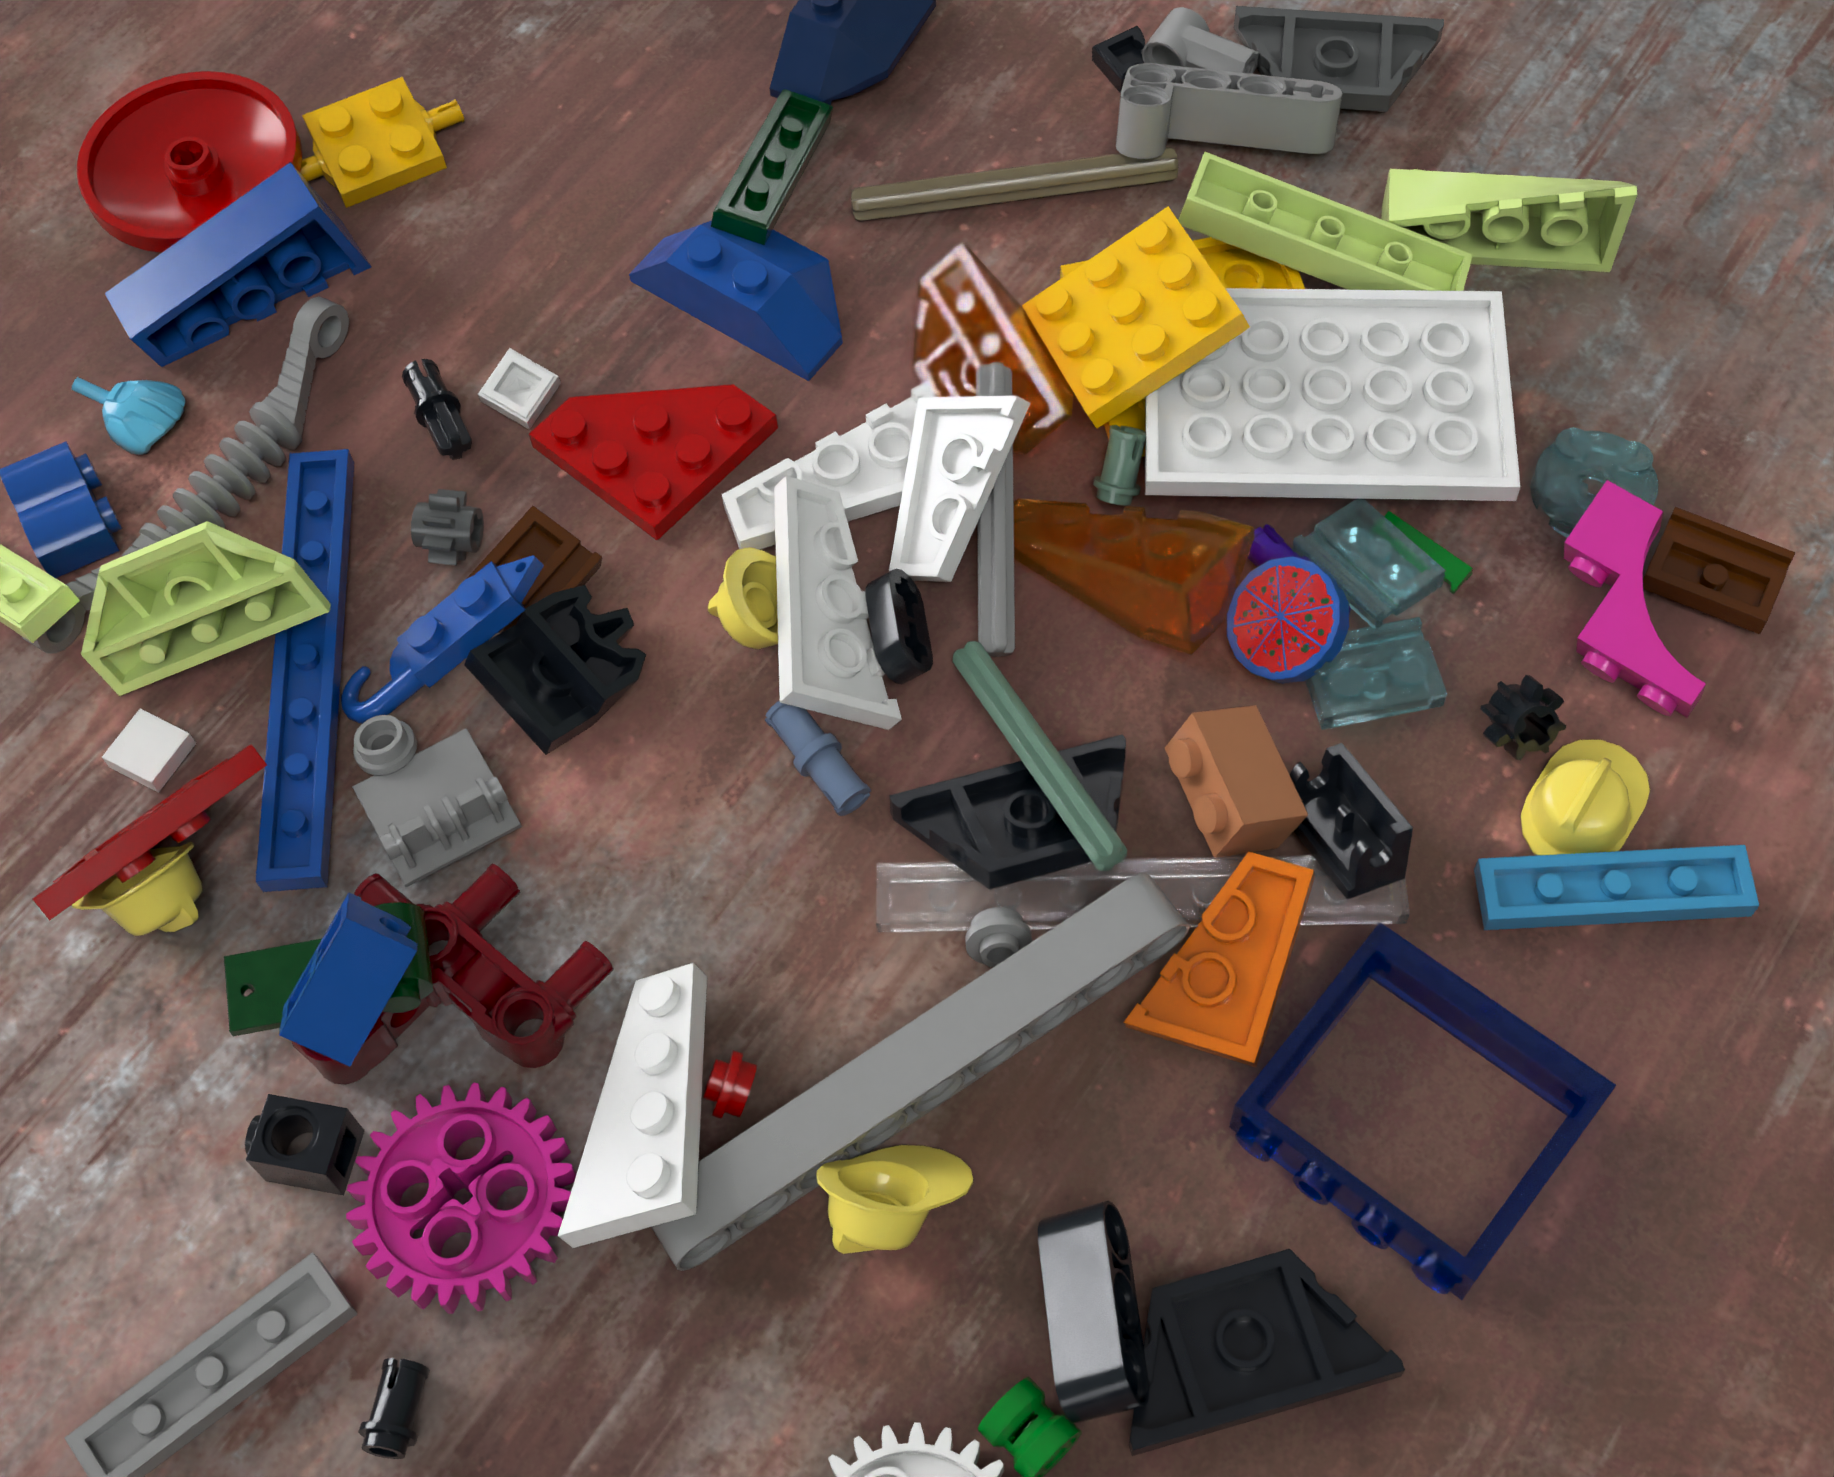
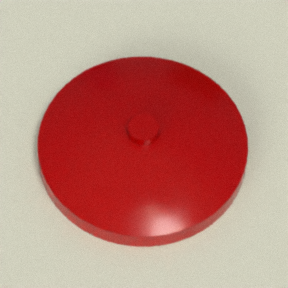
(182, 154)

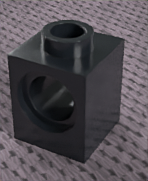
(326, 1160)

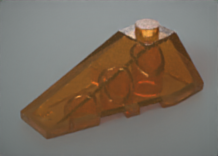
(1146, 574)

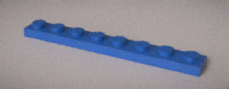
(307, 681)

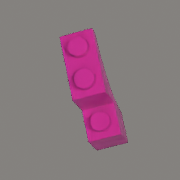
(1619, 637)

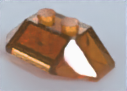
(975, 321)

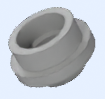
(383, 745)
(996, 935)

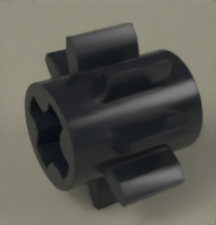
(1523, 717)

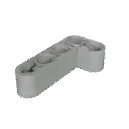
(1224, 109)

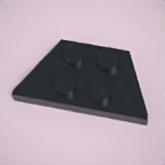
(1001, 821)
(1248, 1348)

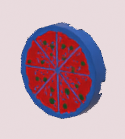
(1287, 620)

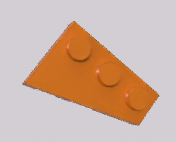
(1232, 966)

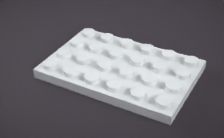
(1343, 401)

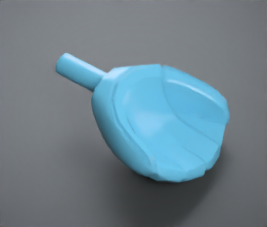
(136, 411)

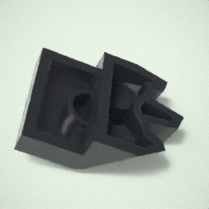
(558, 666)

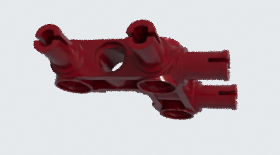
(478, 982)

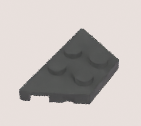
(1359, 53)

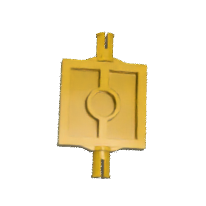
(376, 141)

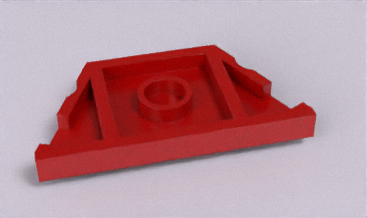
(128, 849)

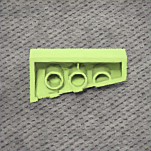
(1514, 217)

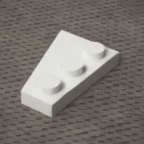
(949, 477)

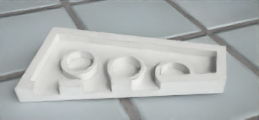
(861, 464)
(822, 612)
(647, 1123)

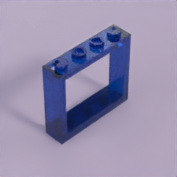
(1478, 1024)

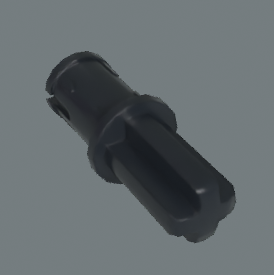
(437, 409)

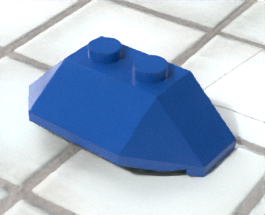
(761, 295)

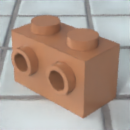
(1235, 781)

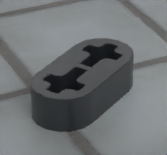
(898, 626)

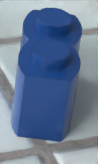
(60, 509)

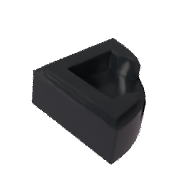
(1118, 54)

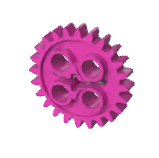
(426, 1152)

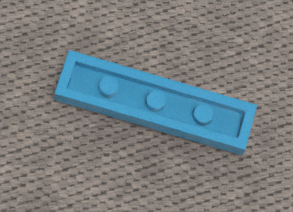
(1615, 887)

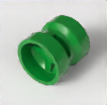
(1032, 1441)

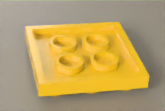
(1134, 317)

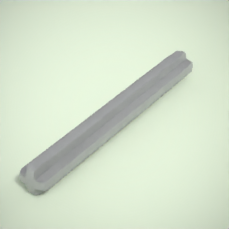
(996, 538)

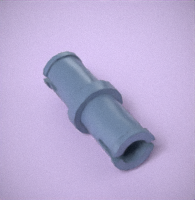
(818, 757)

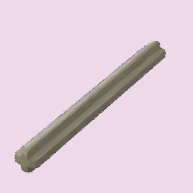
(1010, 184)

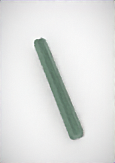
(1040, 757)

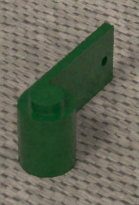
(276, 970)

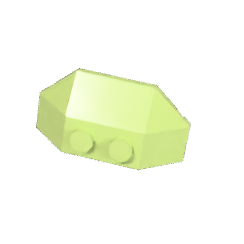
(191, 604)

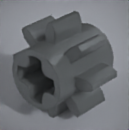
(447, 527)

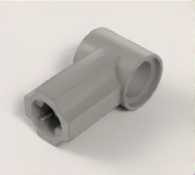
(1186, 42)

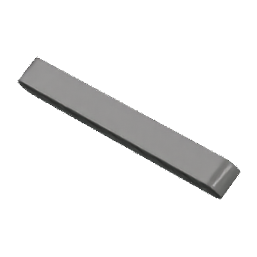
(923, 1065)

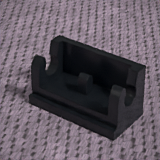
(1351, 825)

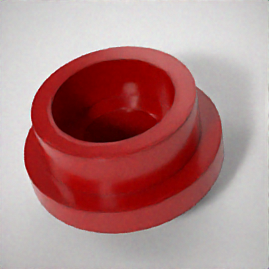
(730, 1085)

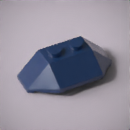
(845, 45)

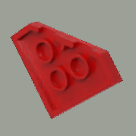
(656, 448)

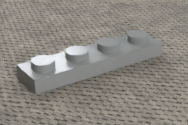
(213, 1374)

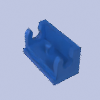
(348, 981)

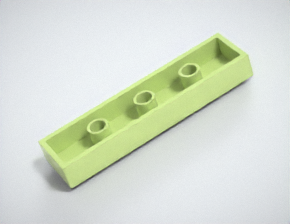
(1316, 233)

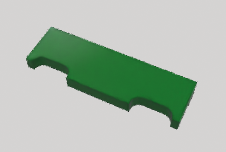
(1456, 569)

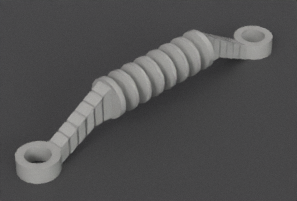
(277, 421)

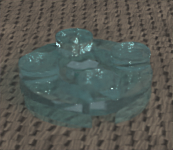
(1584, 456)

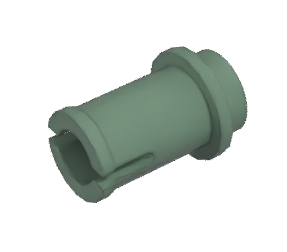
(1121, 466)

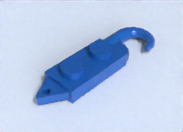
(446, 636)

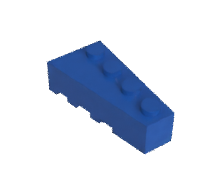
(236, 268)

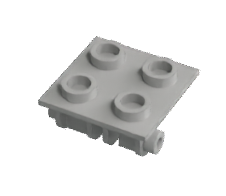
(437, 807)

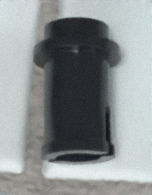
(394, 1409)

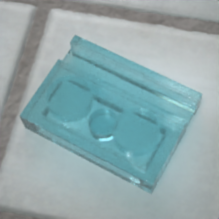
(1371, 561)
(1377, 676)

